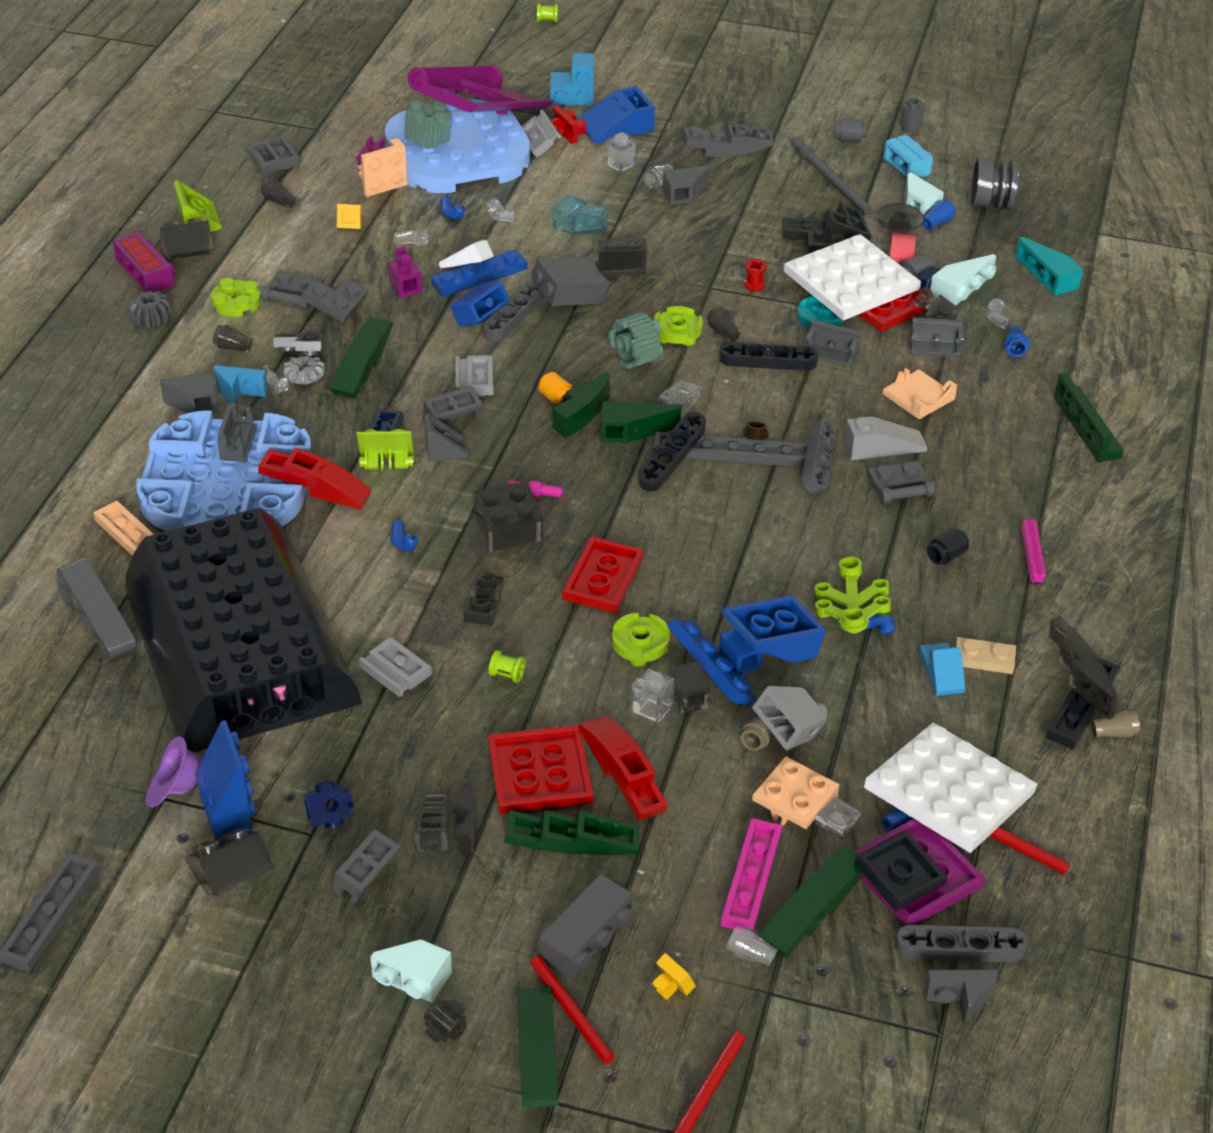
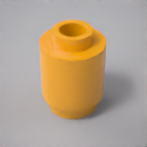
(554, 387)

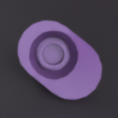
(174, 774)

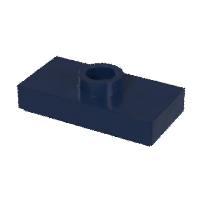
(387, 420)

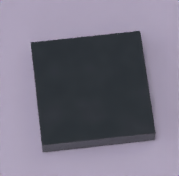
(900, 871)

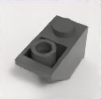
(684, 184)
(190, 393)

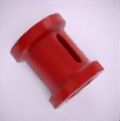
(755, 274)

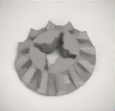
(312, 372)

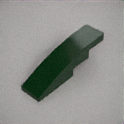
(361, 357)
(579, 835)
(813, 901)
(537, 1047)

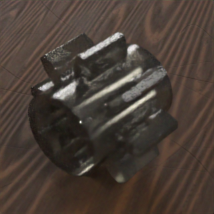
(445, 1020)

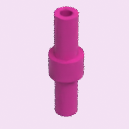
(539, 489)

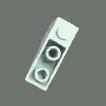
(962, 278)

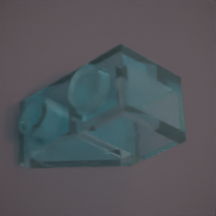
(579, 216)

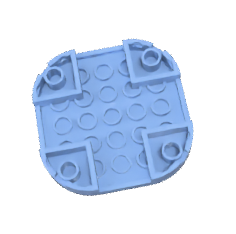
(478, 149)
(191, 485)

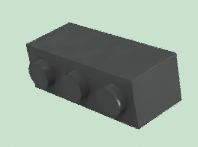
(586, 926)

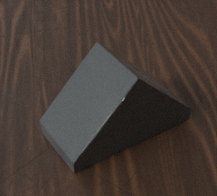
(443, 442)

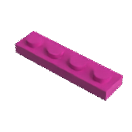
(751, 875)

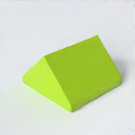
(195, 205)

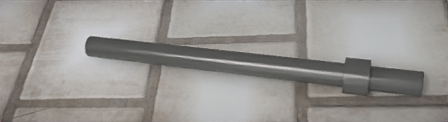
(808, 154)

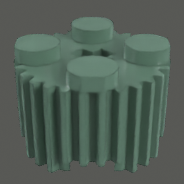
(427, 123)
(636, 339)

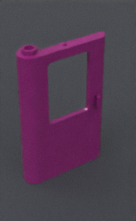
(476, 80)

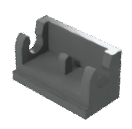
(936, 337)
(834, 343)
(453, 404)
(236, 434)
(364, 865)

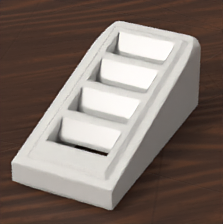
(473, 253)

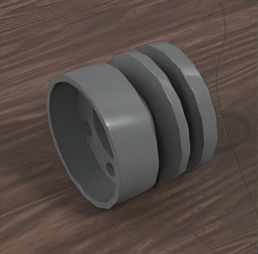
(989, 183)

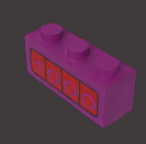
(144, 262)

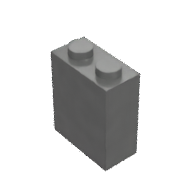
(570, 281)

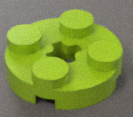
(245, 294)
(685, 333)
(640, 650)

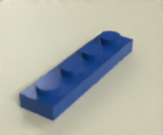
(480, 272)
(716, 666)

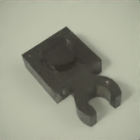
(937, 307)

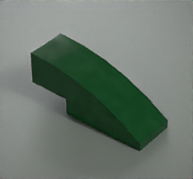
(581, 405)

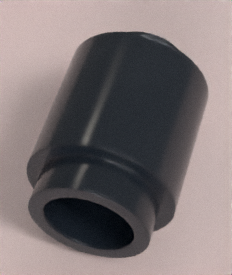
(948, 546)

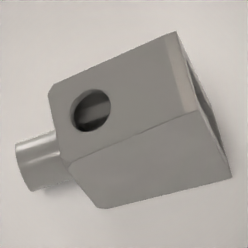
(790, 714)

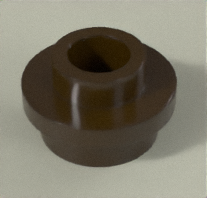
(756, 430)

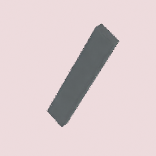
(742, 450)

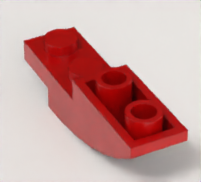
(323, 477)
(627, 764)

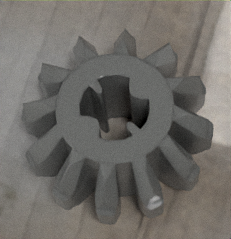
(149, 309)

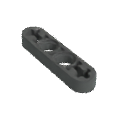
(511, 309)
(819, 456)
(962, 948)

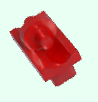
(567, 125)

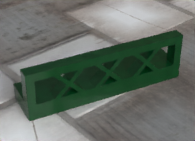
(1086, 420)

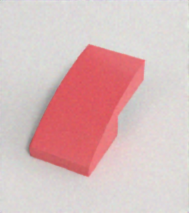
(902, 247)

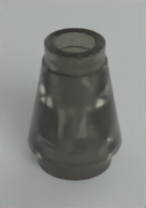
(277, 193)
(722, 322)
(230, 338)

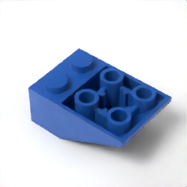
(622, 111)
(223, 784)

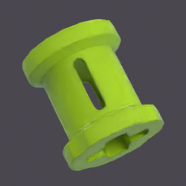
(547, 13)
(507, 666)

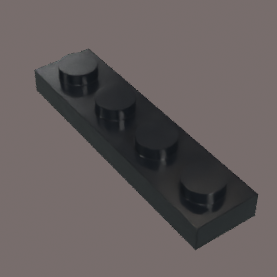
(1076, 714)

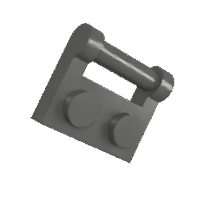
(279, 151)
(288, 288)
(900, 481)

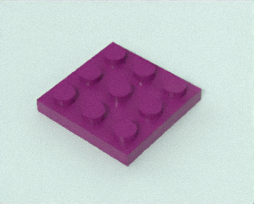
(961, 874)

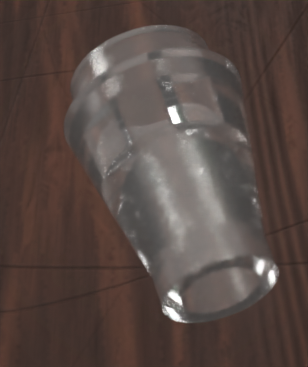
(654, 175)
(750, 946)

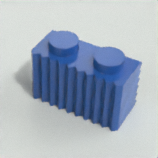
(479, 303)

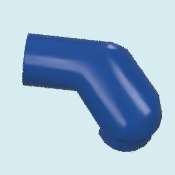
(452, 212)
(400, 539)
(885, 622)
(895, 819)

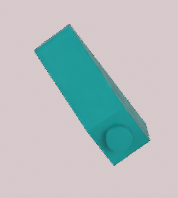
(1053, 269)

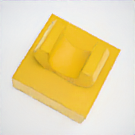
(349, 216)
(672, 977)

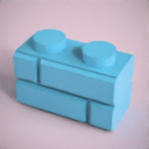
(908, 156)

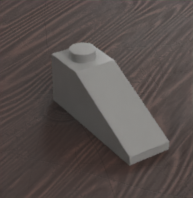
(880, 438)

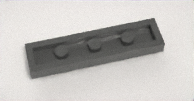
(49, 912)

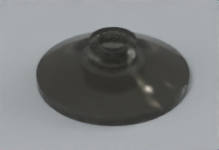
(900, 217)

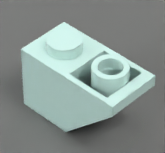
(921, 194)
(414, 968)

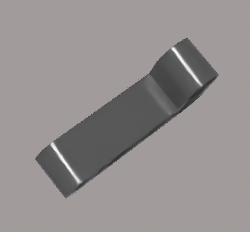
(83, 589)

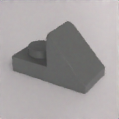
(969, 987)

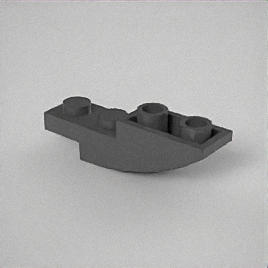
(735, 141)

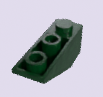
(634, 421)

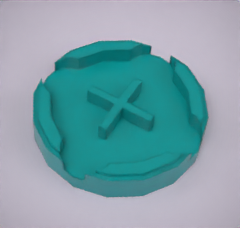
(812, 309)

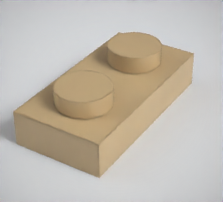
(987, 655)

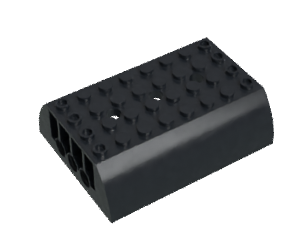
(197, 639)

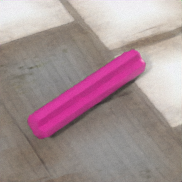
(1033, 551)

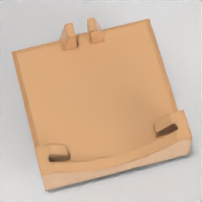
(384, 169)
(919, 393)
(795, 793)

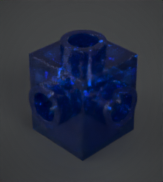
(316, 801)

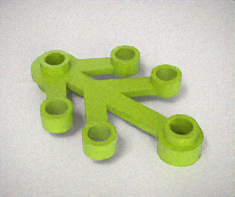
(853, 618)

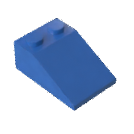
(778, 628)

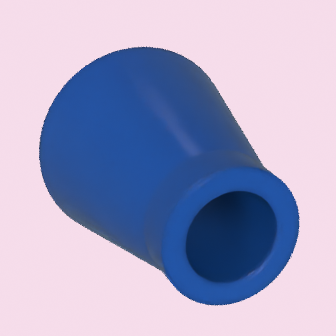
(941, 213)
(1016, 342)

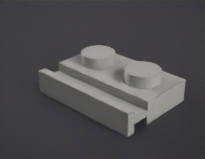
(540, 133)
(475, 372)
(395, 666)

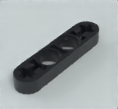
(796, 356)
(668, 449)

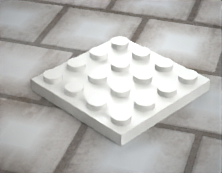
(851, 276)
(951, 786)

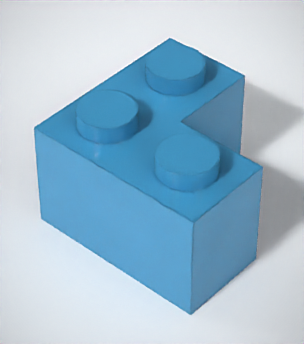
(574, 86)

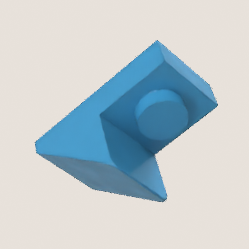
(237, 381)
(943, 668)

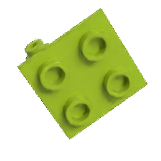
(385, 444)

